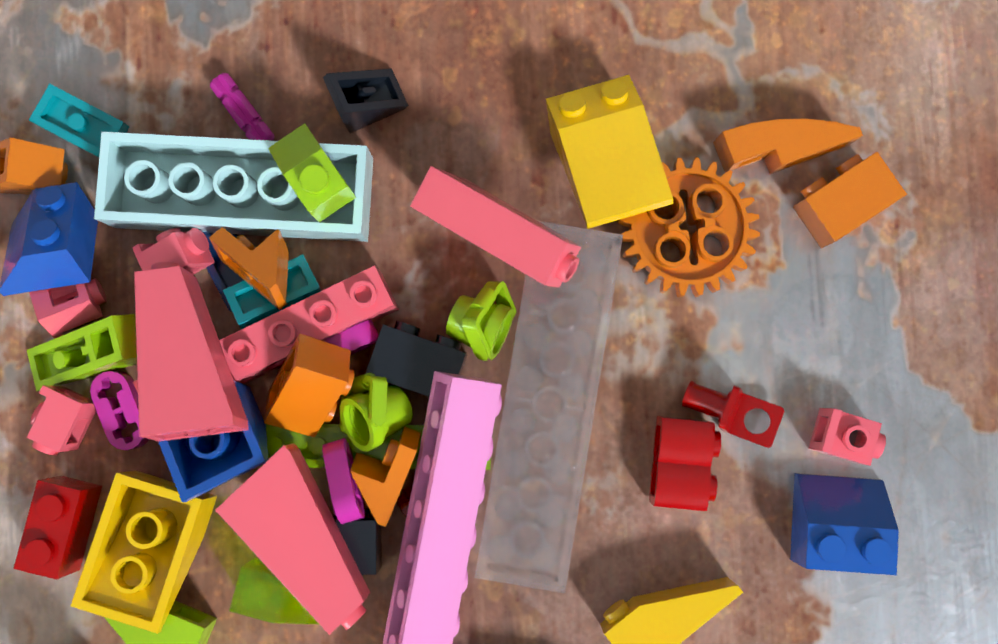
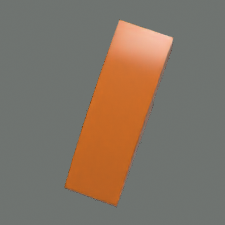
(782, 142)

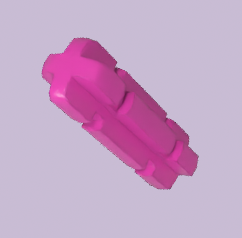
(240, 108)

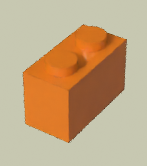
(848, 200)
(309, 386)

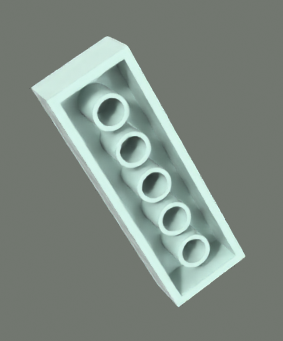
(219, 184)

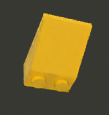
(608, 151)
(141, 550)

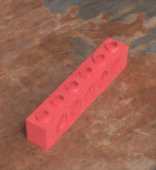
(268, 342)

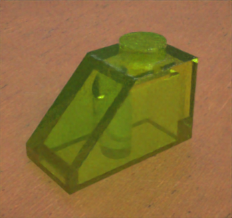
(265, 598)

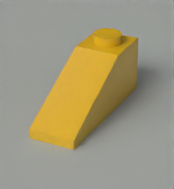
(667, 614)

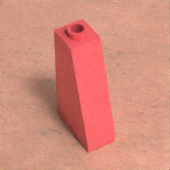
(497, 227)
(180, 362)
(296, 537)

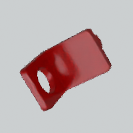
(731, 411)

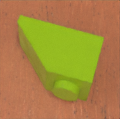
(311, 173)

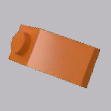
(30, 166)

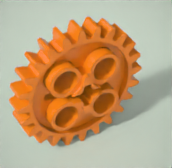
(727, 224)

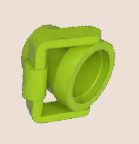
(481, 322)
(375, 414)

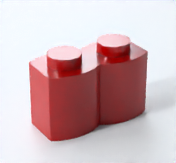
(683, 463)

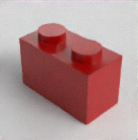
(57, 527)

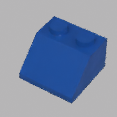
(50, 241)
(212, 460)
(843, 525)

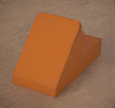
(260, 267)
(383, 480)

